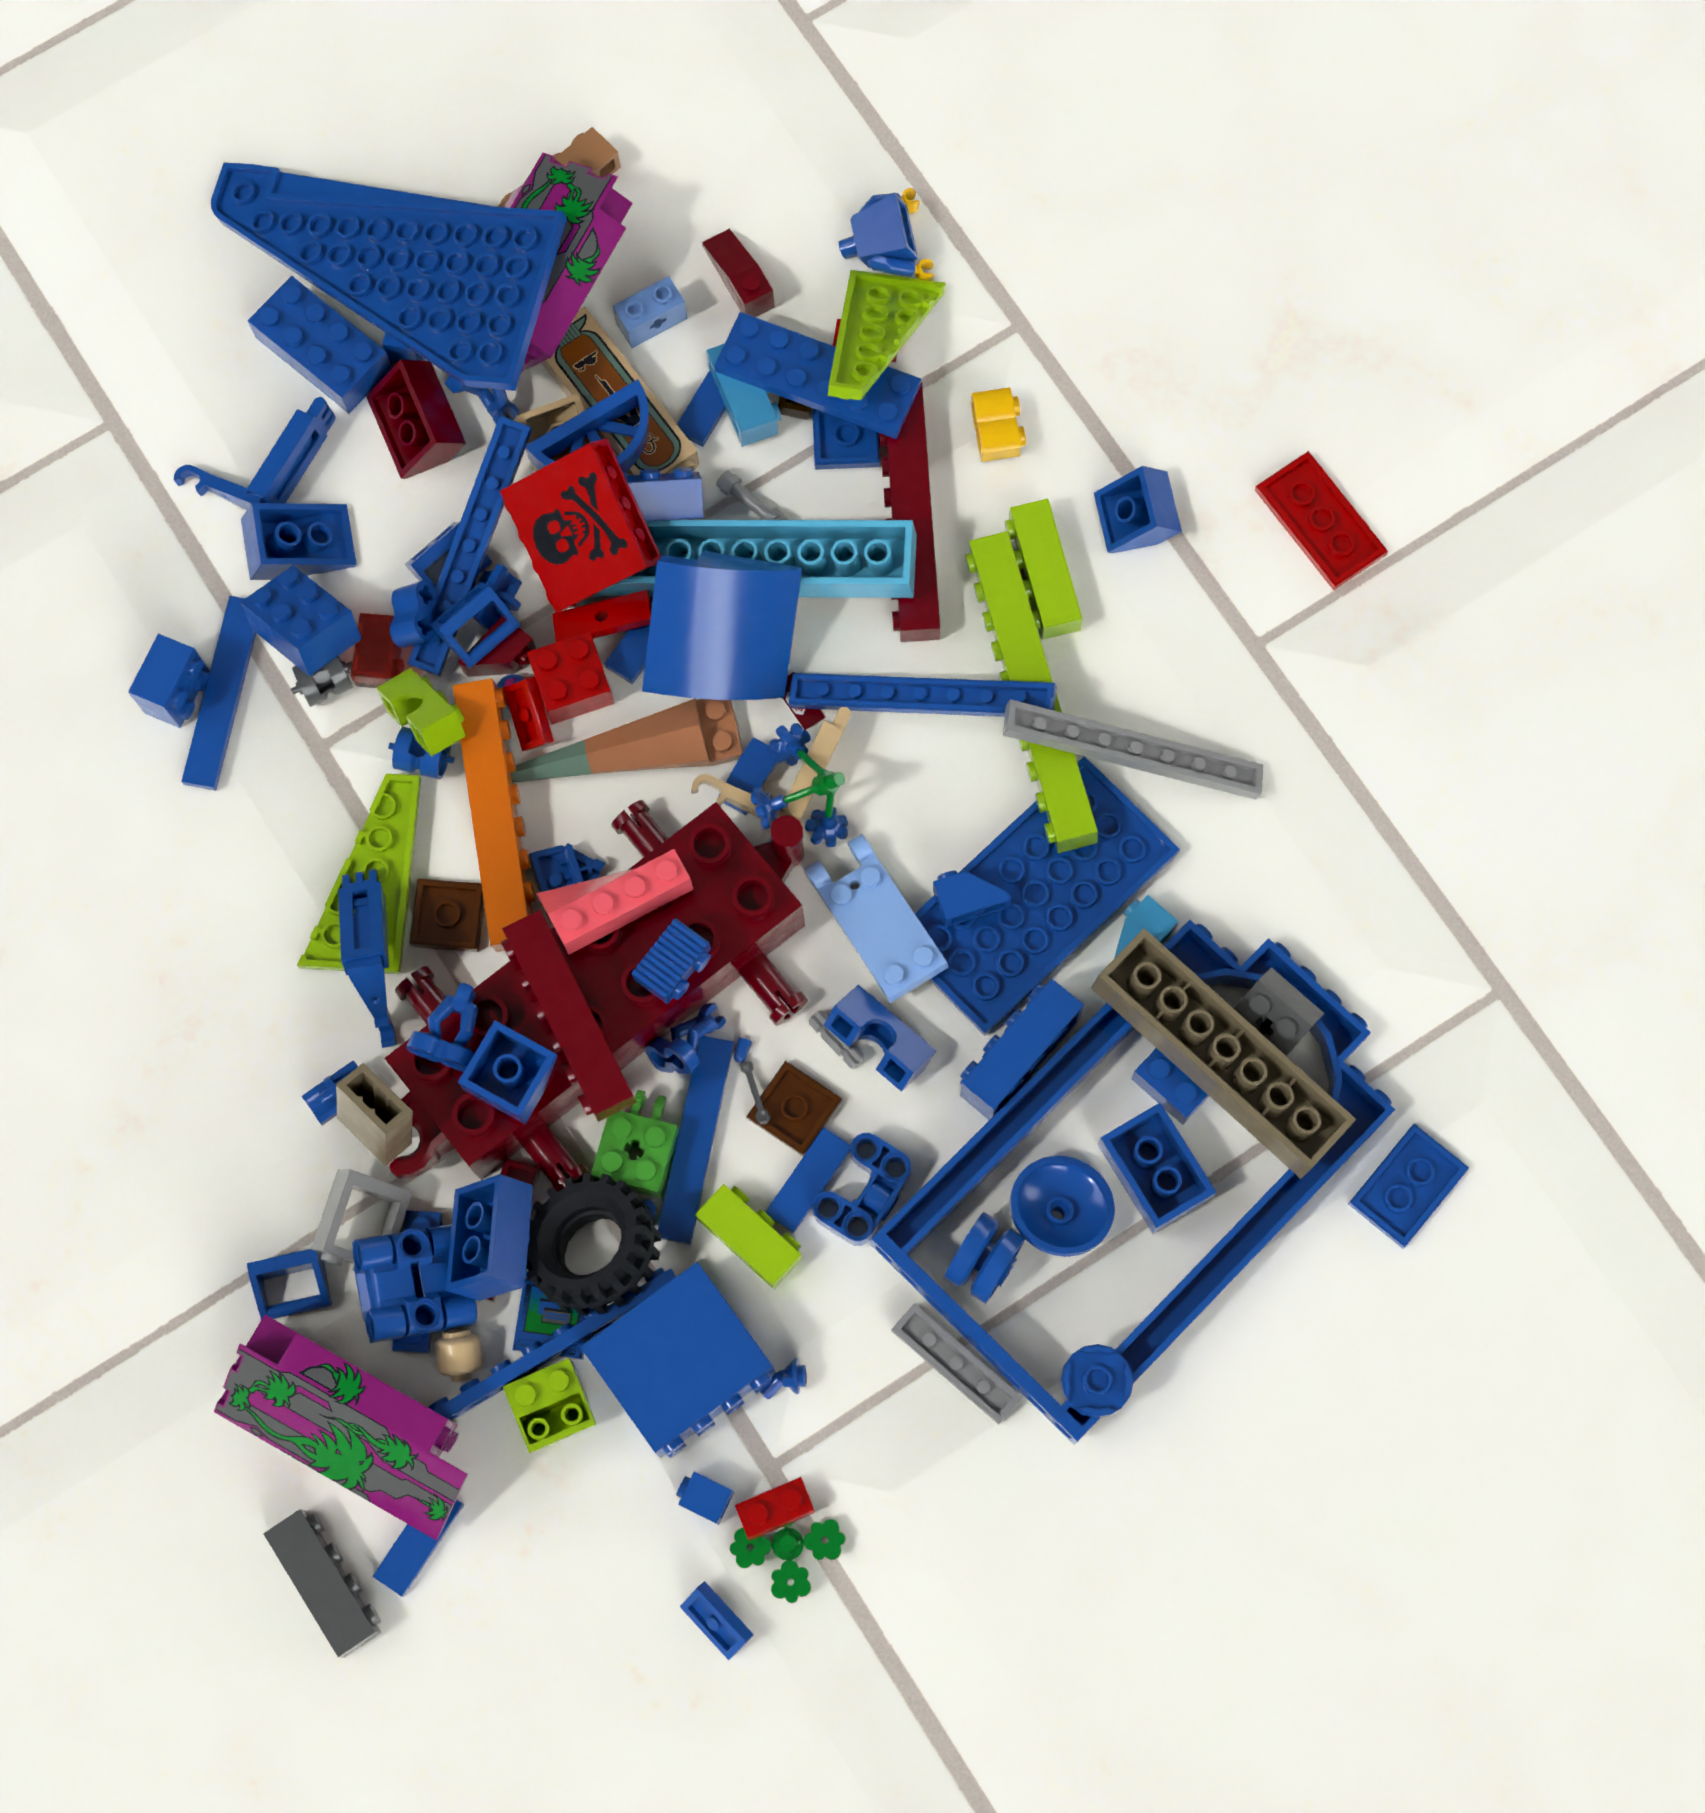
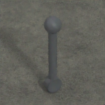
(762, 1115)

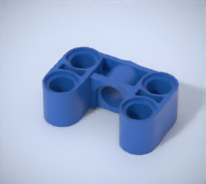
(876, 1198)

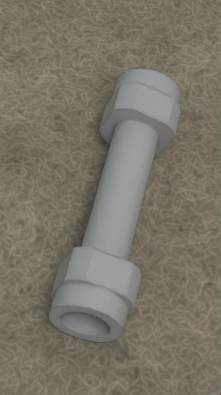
(731, 485)

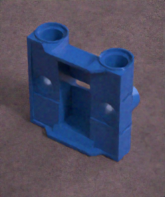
(388, 1287)

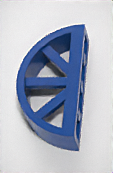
(597, 418)

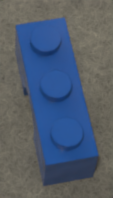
(864, 1017)

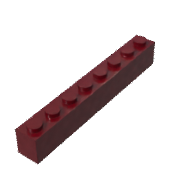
(911, 500)

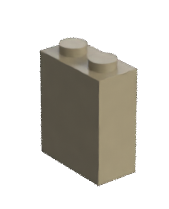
(374, 1114)

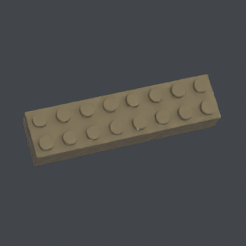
(1222, 1053)

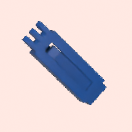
(282, 466)
(366, 946)

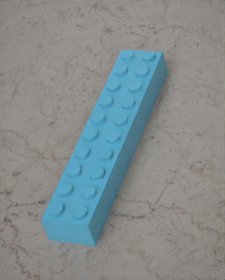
(835, 555)

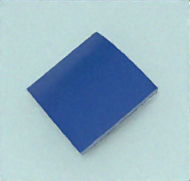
(721, 627)

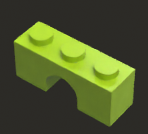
(427, 711)

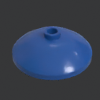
(1067, 1188)

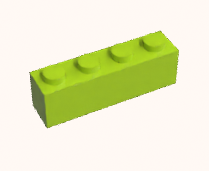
(1044, 569)

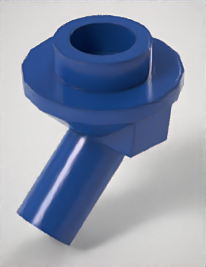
(792, 1376)

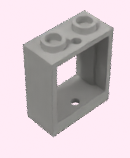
(343, 1183)

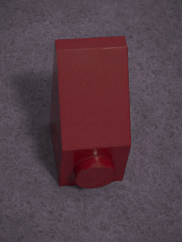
(505, 657)

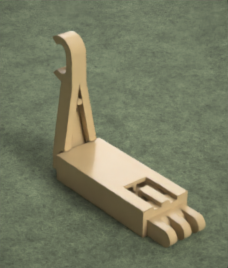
(820, 752)

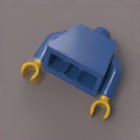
(885, 236)

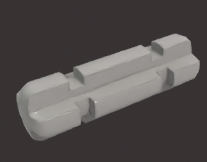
(851, 1055)

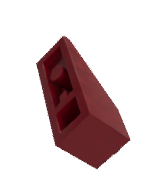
(740, 273)

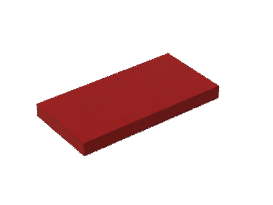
(1321, 520)

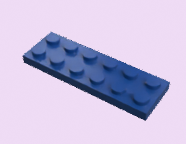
(801, 372)

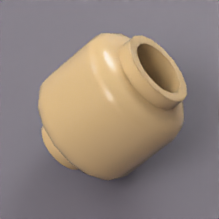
(459, 1354)

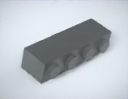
(323, 1583)

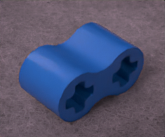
(412, 614)

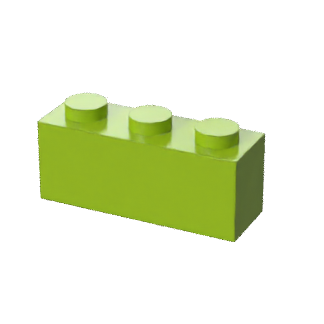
(750, 1235)

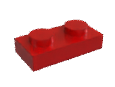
(528, 714)
(775, 1508)

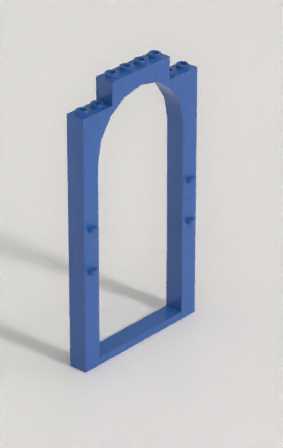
(1337, 1034)

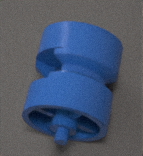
(410, 756)

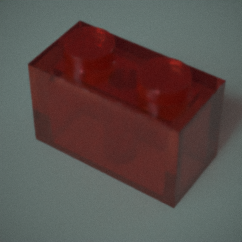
(375, 655)

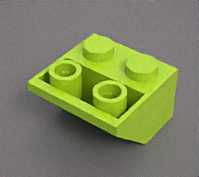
(550, 1405)

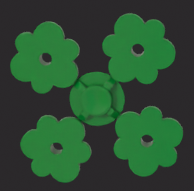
(788, 1545)

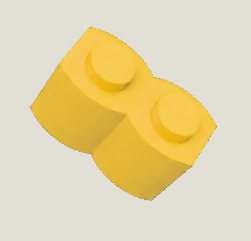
(996, 424)

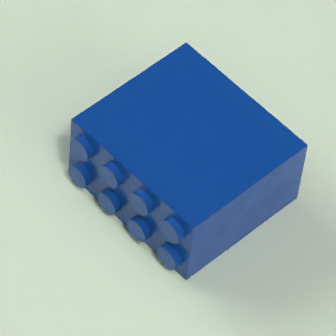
(679, 1361)

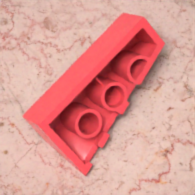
(604, 904)

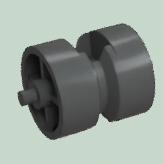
(328, 679)

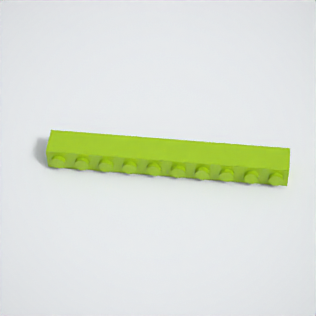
(1023, 659)

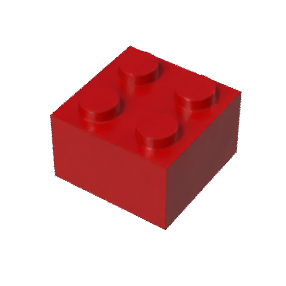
(570, 678)

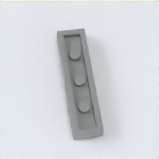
(956, 1364)

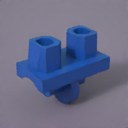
(506, 588)
(323, 1098)

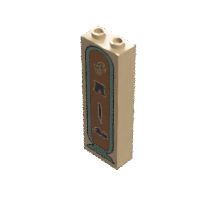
(595, 369)

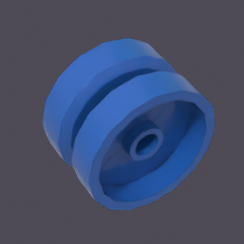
(988, 1260)

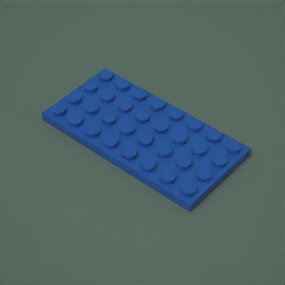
(1054, 901)

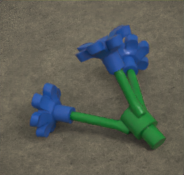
(825, 824)

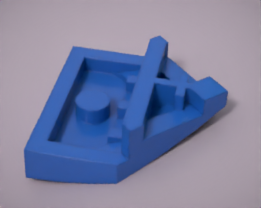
(562, 867)

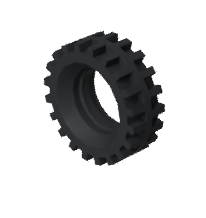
(568, 1212)

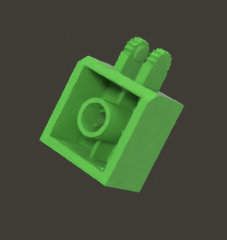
(630, 1130)

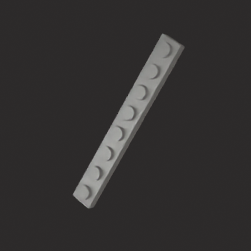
(1132, 749)

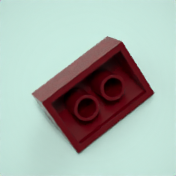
(415, 418)

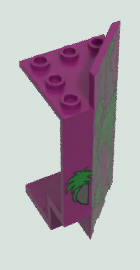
(587, 242)
(344, 1425)

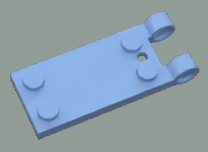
(879, 923)

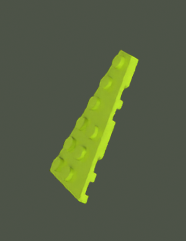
(875, 325)
(382, 845)

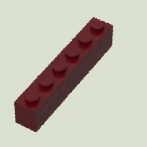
(568, 1016)

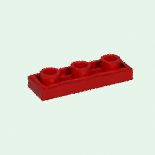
(604, 616)

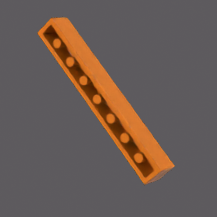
(494, 806)

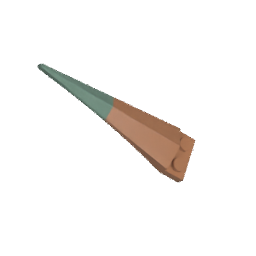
(678, 737)

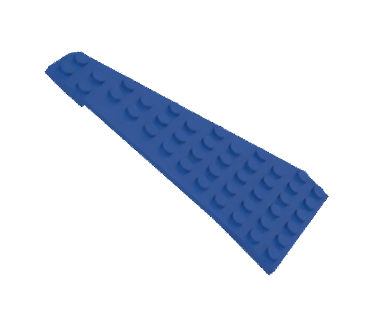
(425, 269)

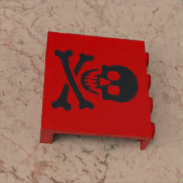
(580, 524)

